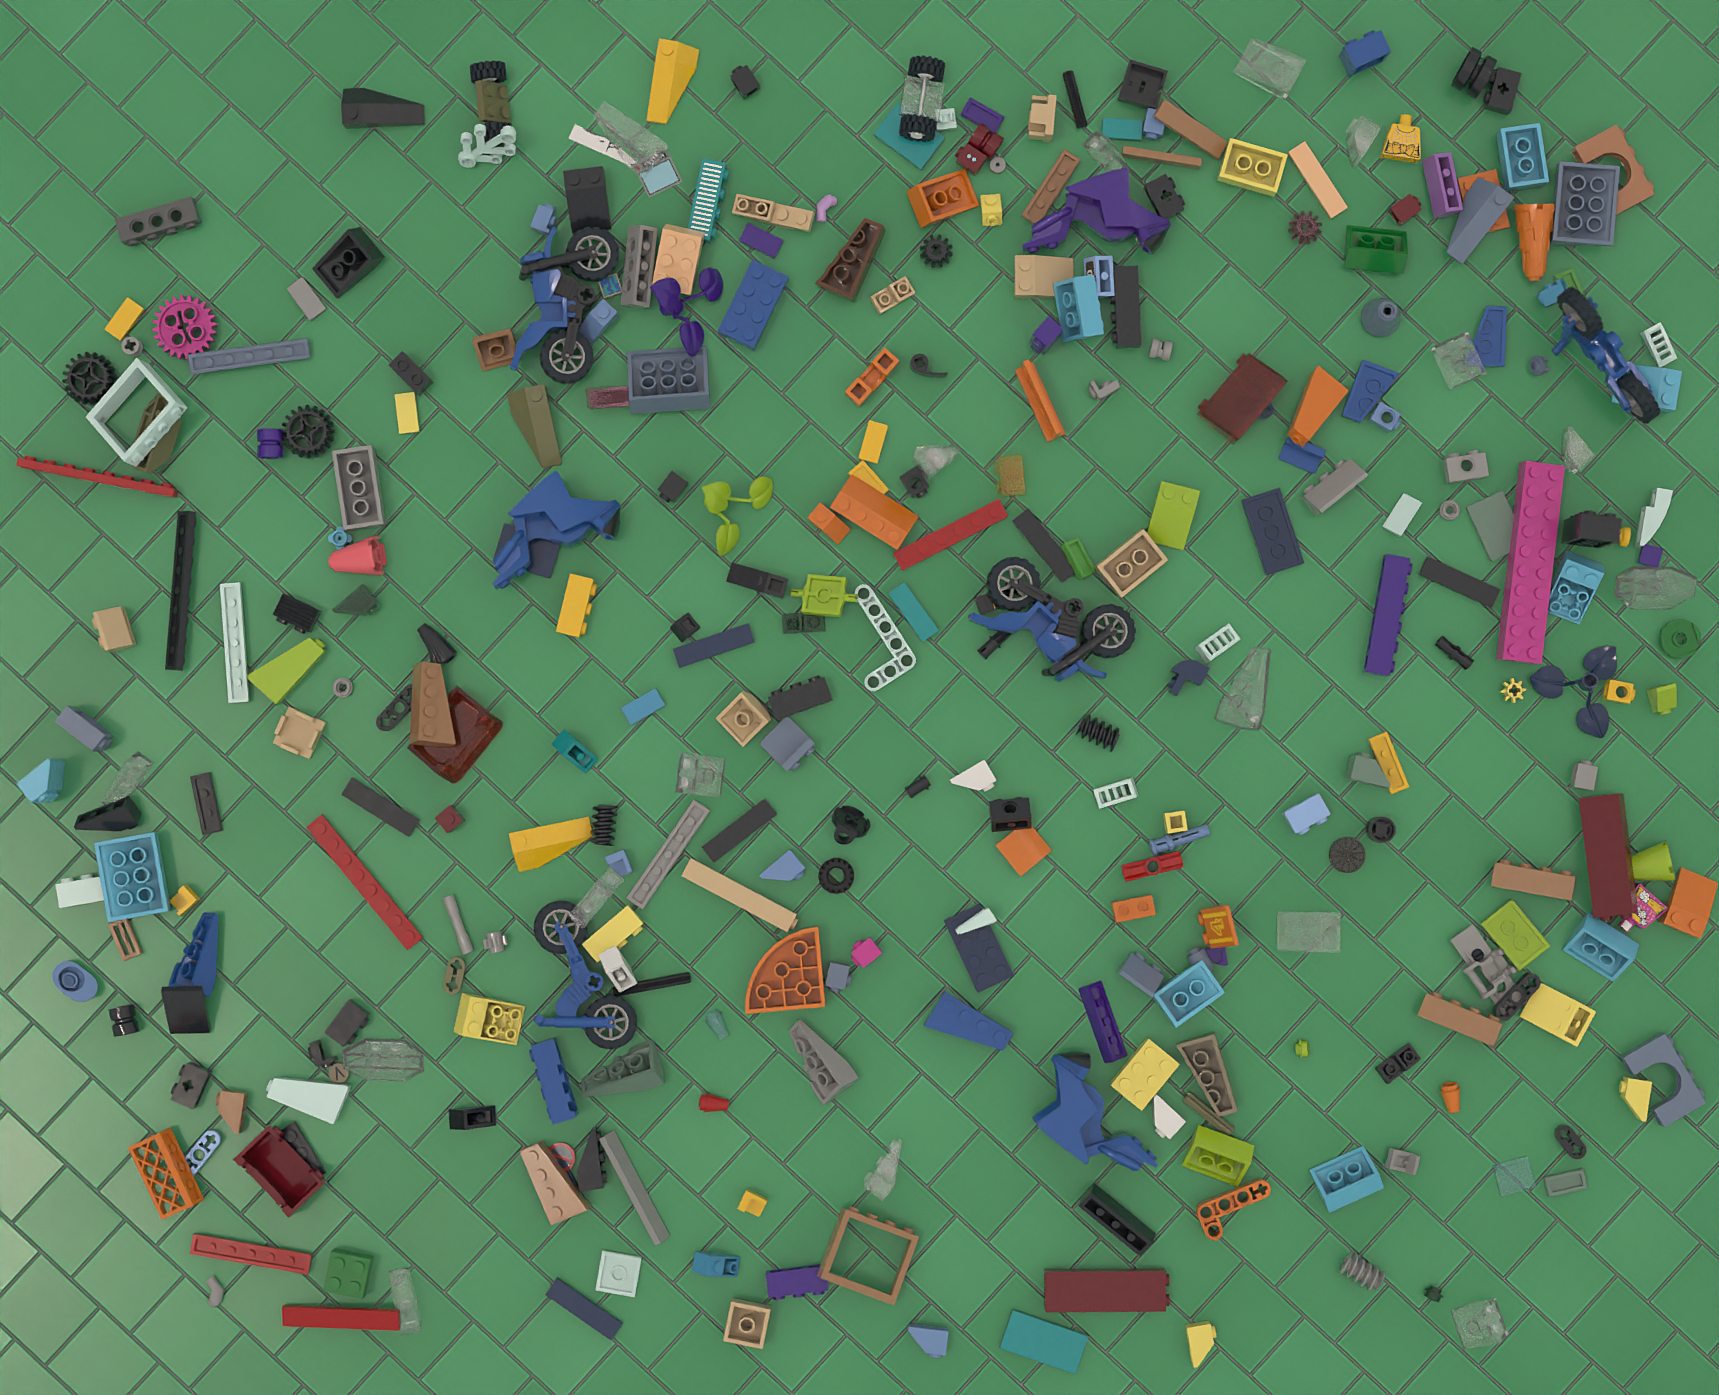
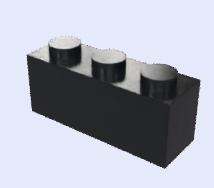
(799, 697)

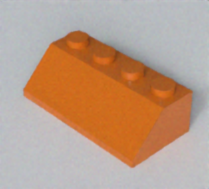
(874, 512)

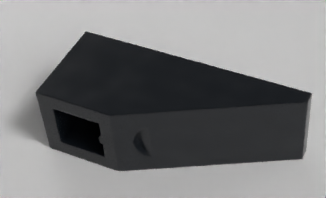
(757, 580)
(590, 1170)

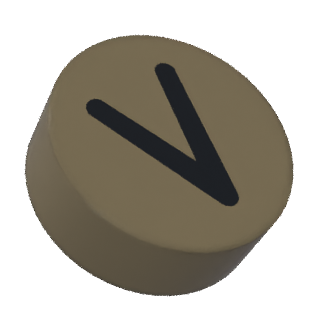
(338, 1073)

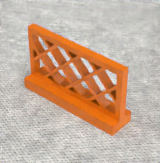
(1039, 401)
(177, 1168)

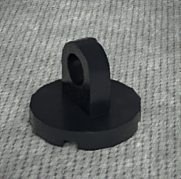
(850, 822)

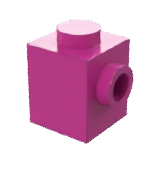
(864, 952)

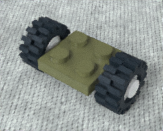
(491, 96)

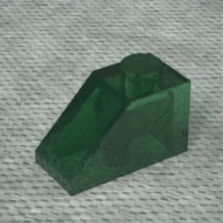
(359, 602)

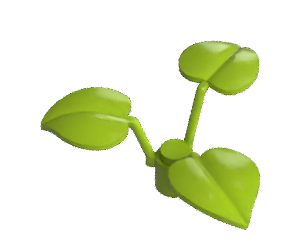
(716, 500)

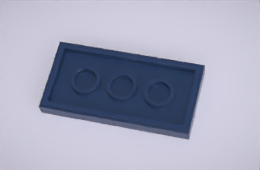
(1272, 531)

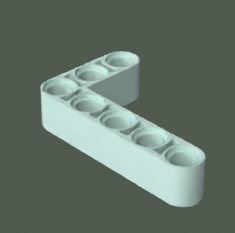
(887, 638)

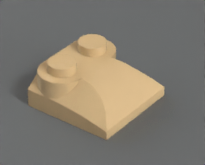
(744, 717)

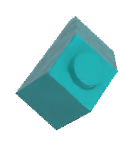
(574, 751)

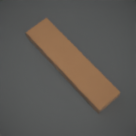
(1190, 129)
(1161, 157)
(1051, 187)

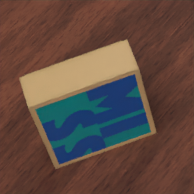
(610, 286)

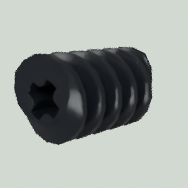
(1098, 732)
(603, 823)

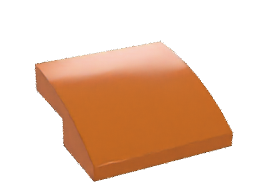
(1023, 849)

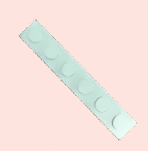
(234, 642)

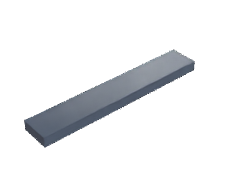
(249, 356)

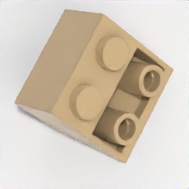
(113, 629)

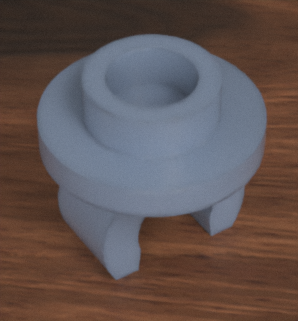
(1537, 365)

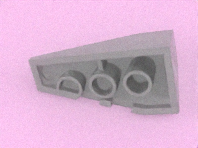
(827, 1068)

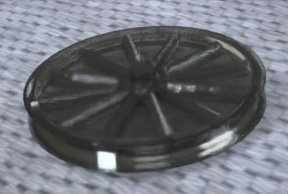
(1347, 854)

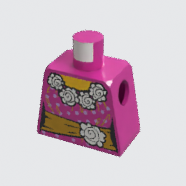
(1648, 910)

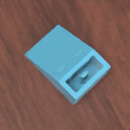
(1574, 586)

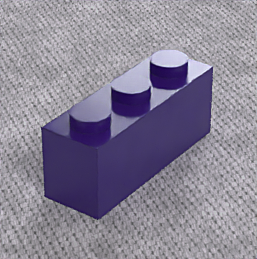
(1045, 336)
(795, 1282)

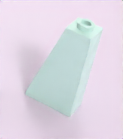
(312, 1097)

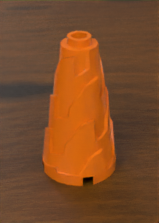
(1534, 227)

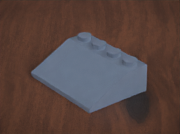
(1584, 204)
(667, 380)

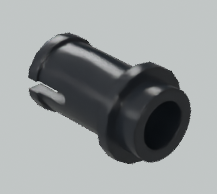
(918, 786)

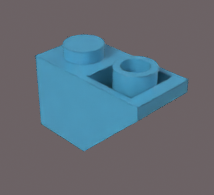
(715, 1264)

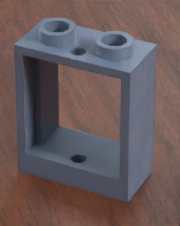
(85, 729)

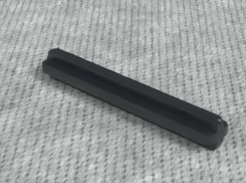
(656, 983)

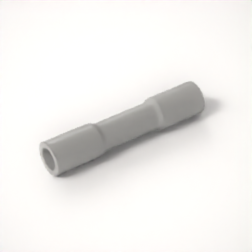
(462, 937)

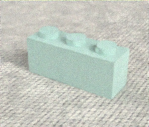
(80, 891)

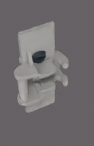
(1490, 962)

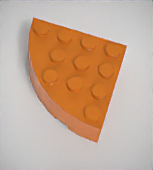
(788, 975)

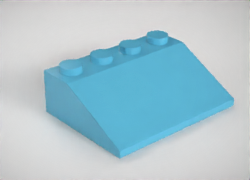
(132, 876)

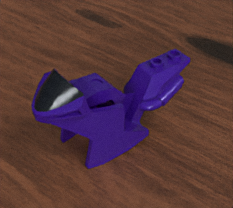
(1104, 207)

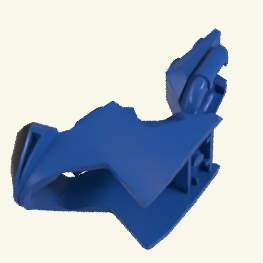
(554, 516)
(1077, 1114)

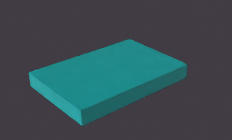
(915, 152)

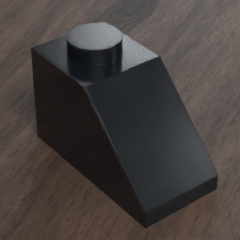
(472, 1117)

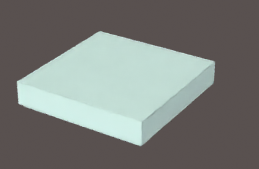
(618, 1273)

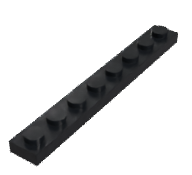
(180, 590)

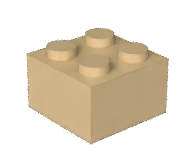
(747, 1323)

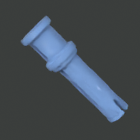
(1168, 843)

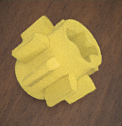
(1513, 696)

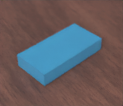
(643, 706)

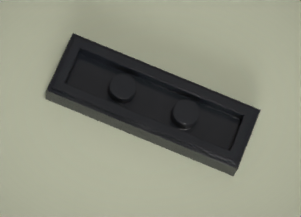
(206, 803)

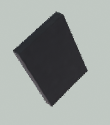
(186, 1009)

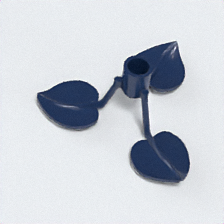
(1602, 665)

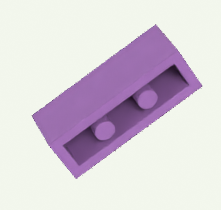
(1442, 185)

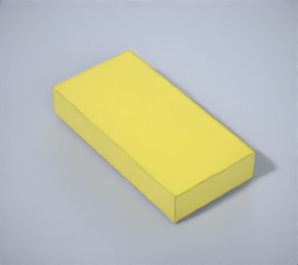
(407, 413)

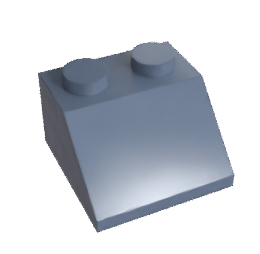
(1141, 974)

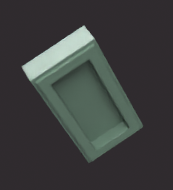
(1565, 1182)

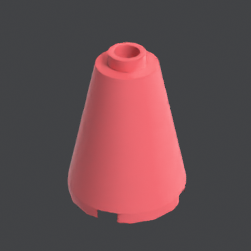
(360, 557)

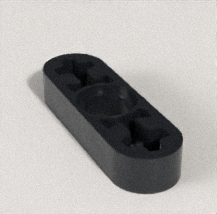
(392, 721)
(1508, 996)

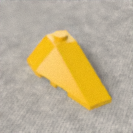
(542, 844)

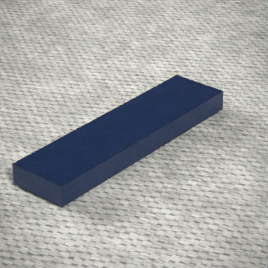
(713, 645)
(584, 1308)

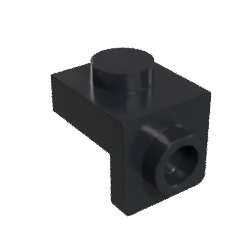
(316, 1052)

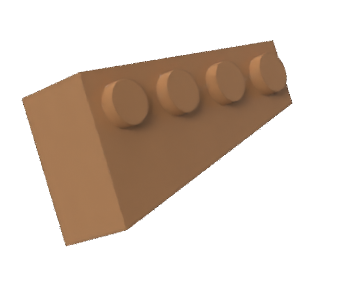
(429, 708)
(1533, 881)
(1459, 1019)
(554, 1187)

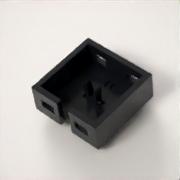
(1144, 78)

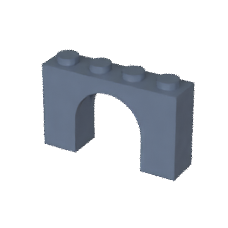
(1685, 1096)

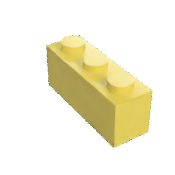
(614, 932)

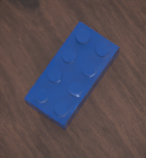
(753, 305)

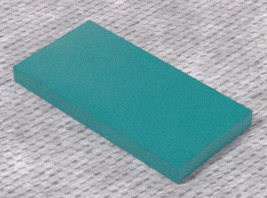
(1043, 1341)

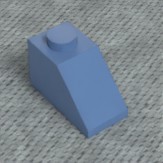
(598, 321)
(785, 868)
(930, 1338)

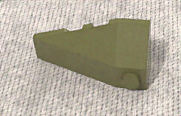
(534, 418)

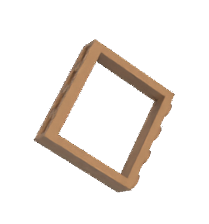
(834, 1242)

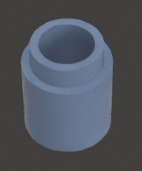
(1197, 954)

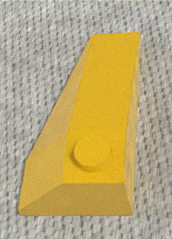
(672, 71)

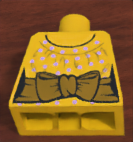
(1402, 141)

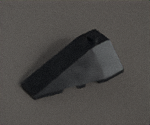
(374, 109)

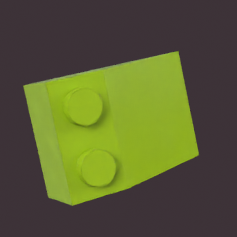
(1172, 515)

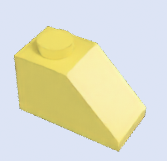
(1636, 1095)
(1200, 1340)

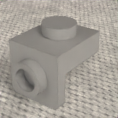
(1402, 1161)

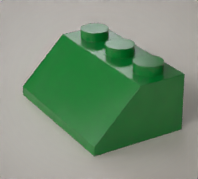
(1375, 249)

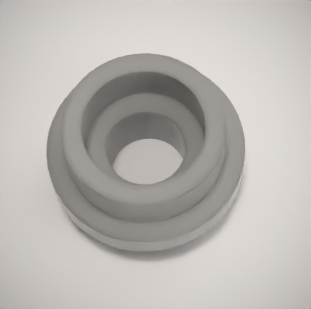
(1455, 507)
(336, 687)

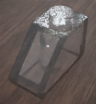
(1104, 152)
(1574, 451)

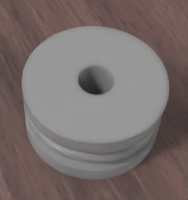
(1001, 162)

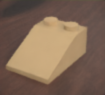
(1036, 275)

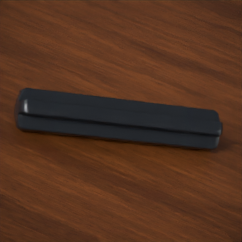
(1074, 98)

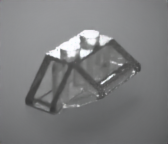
(1654, 587)
(383, 1059)

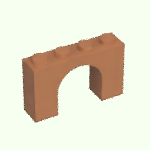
(1613, 144)

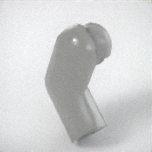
(216, 1292)

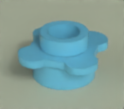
(333, 538)

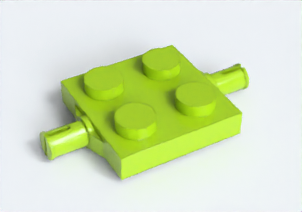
(824, 595)

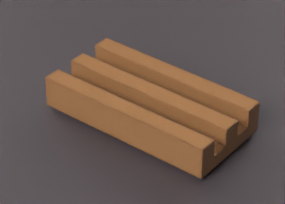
(118, 942)

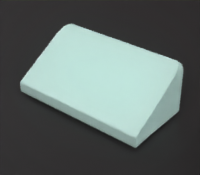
(1402, 514)

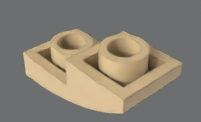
(892, 295)

